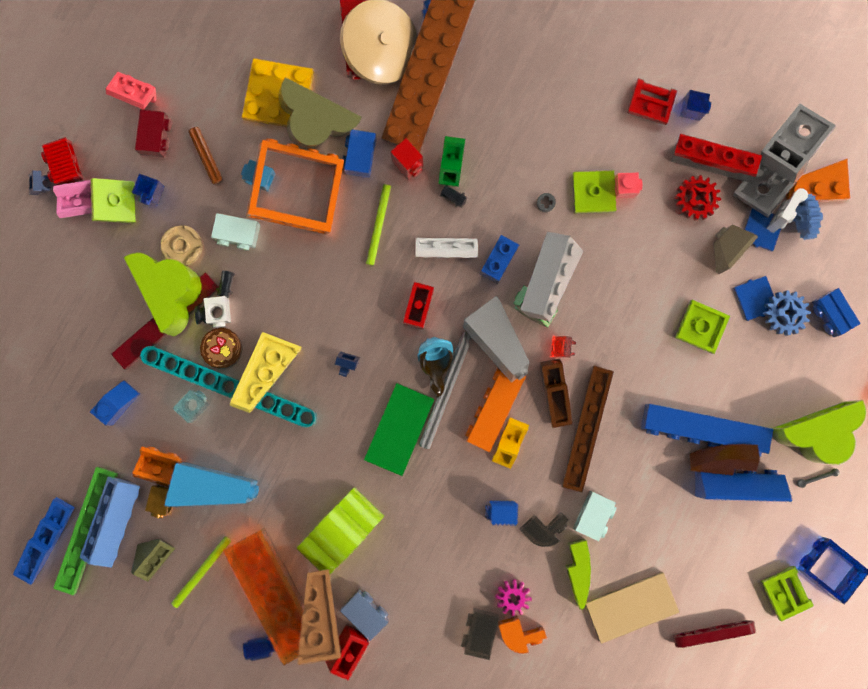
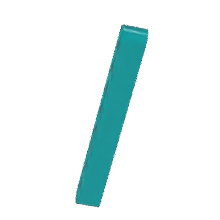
(218, 386)

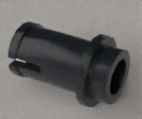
(454, 196)
(225, 284)

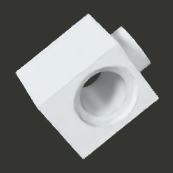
(213, 303)

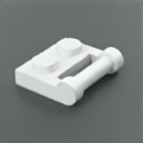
(786, 211)

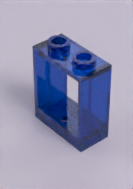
(850, 581)

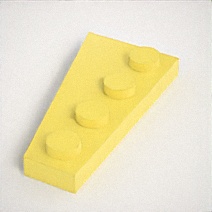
(263, 369)

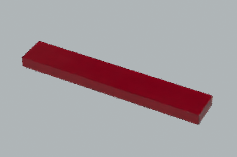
(150, 333)

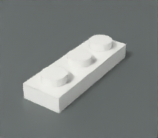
(446, 247)

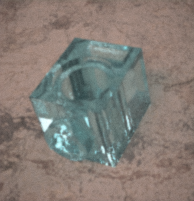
(183, 409)

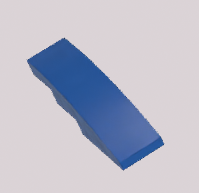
(43, 541)

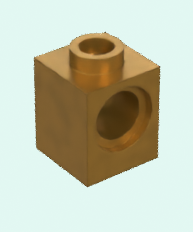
(156, 502)

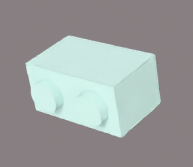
(235, 231)
(594, 516)

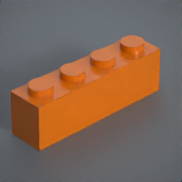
(494, 411)

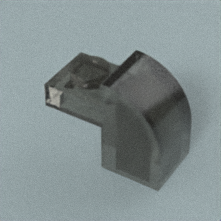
(541, 534)

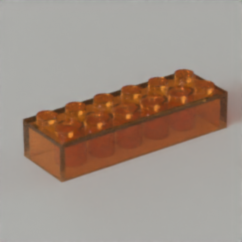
(269, 591)

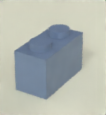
(365, 614)

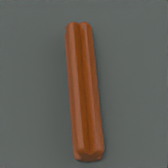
(205, 155)

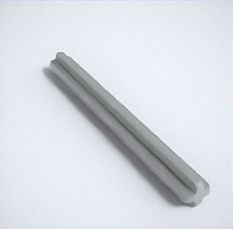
(449, 382)

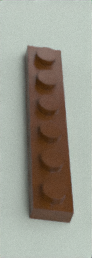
(587, 429)

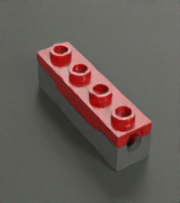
(716, 158)

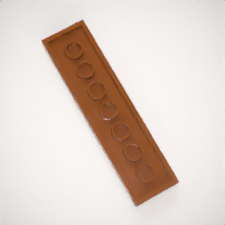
(427, 71)

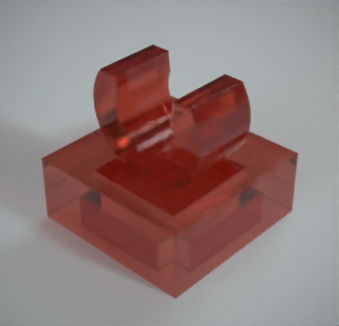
(562, 347)

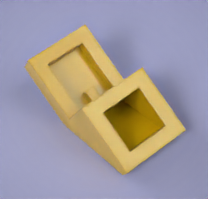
(510, 443)

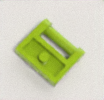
(781, 596)

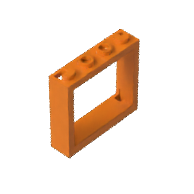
(286, 219)

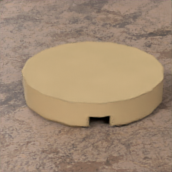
(181, 244)

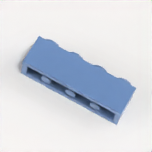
(109, 522)

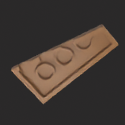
(319, 628)

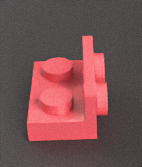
(131, 90)

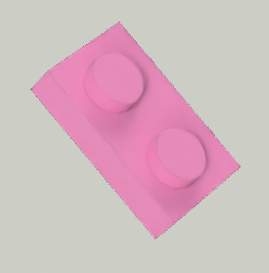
(73, 199)

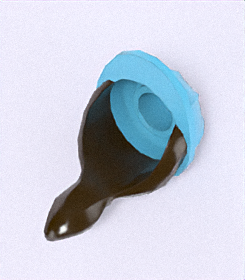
(434, 360)

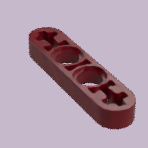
(714, 633)

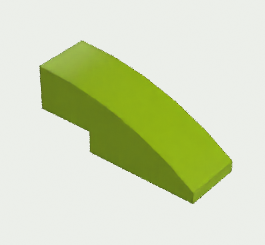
(579, 571)

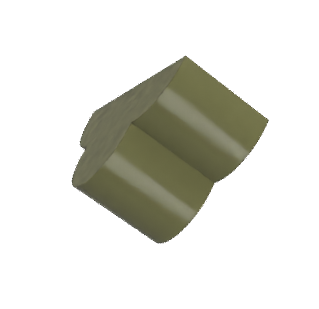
(313, 116)

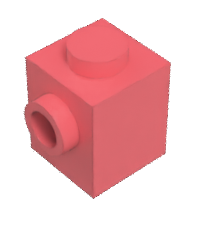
(627, 185)

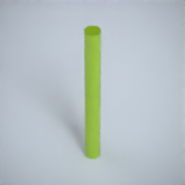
(378, 225)
(201, 572)

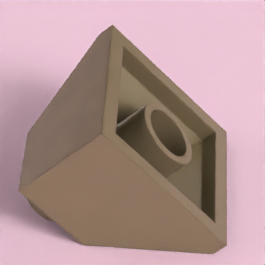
(730, 246)

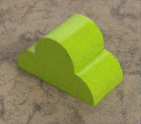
(166, 288)
(825, 434)
(340, 531)

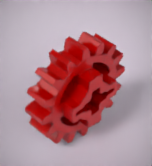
(691, 190)

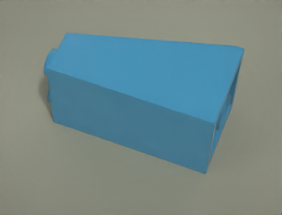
(206, 486)

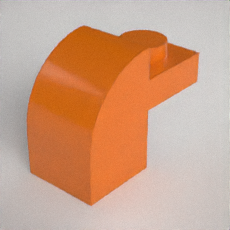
(516, 638)

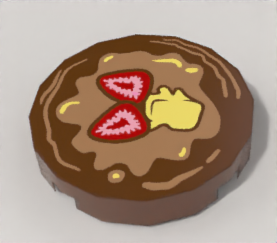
(221, 348)

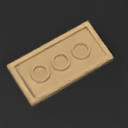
(632, 607)

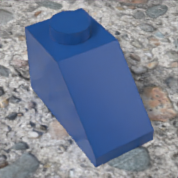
(114, 403)

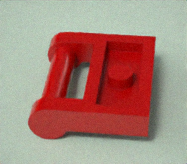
(650, 107)

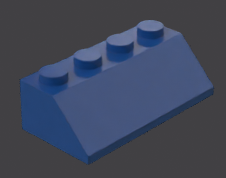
(743, 486)

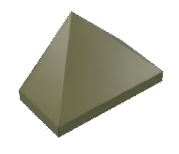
(150, 557)

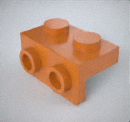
(155, 466)

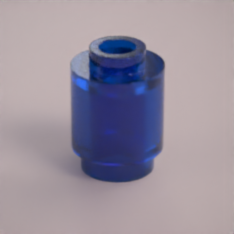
(258, 648)

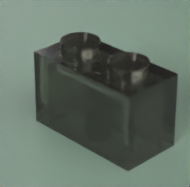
(480, 633)

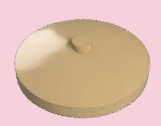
(378, 41)

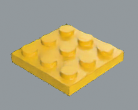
(263, 89)

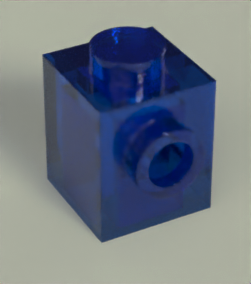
(695, 105)
(148, 190)

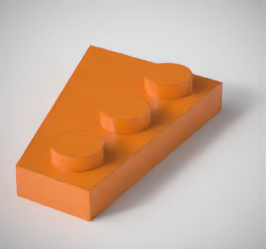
(827, 183)

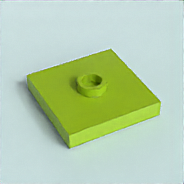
(594, 192)
(112, 201)
(702, 326)

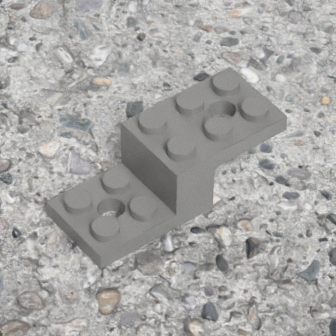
(785, 159)

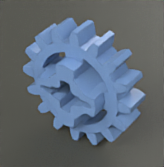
(808, 218)
(790, 304)

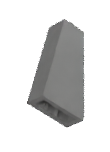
(496, 337)

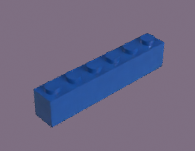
(704, 428)

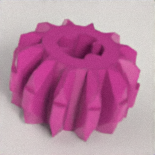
(509, 604)

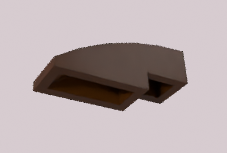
(556, 393)
(725, 459)

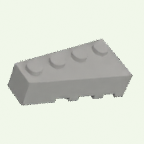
(551, 275)

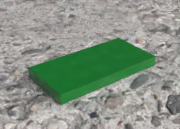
(399, 429)

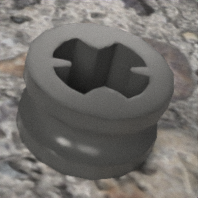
(551, 198)

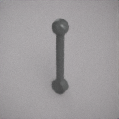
(802, 483)

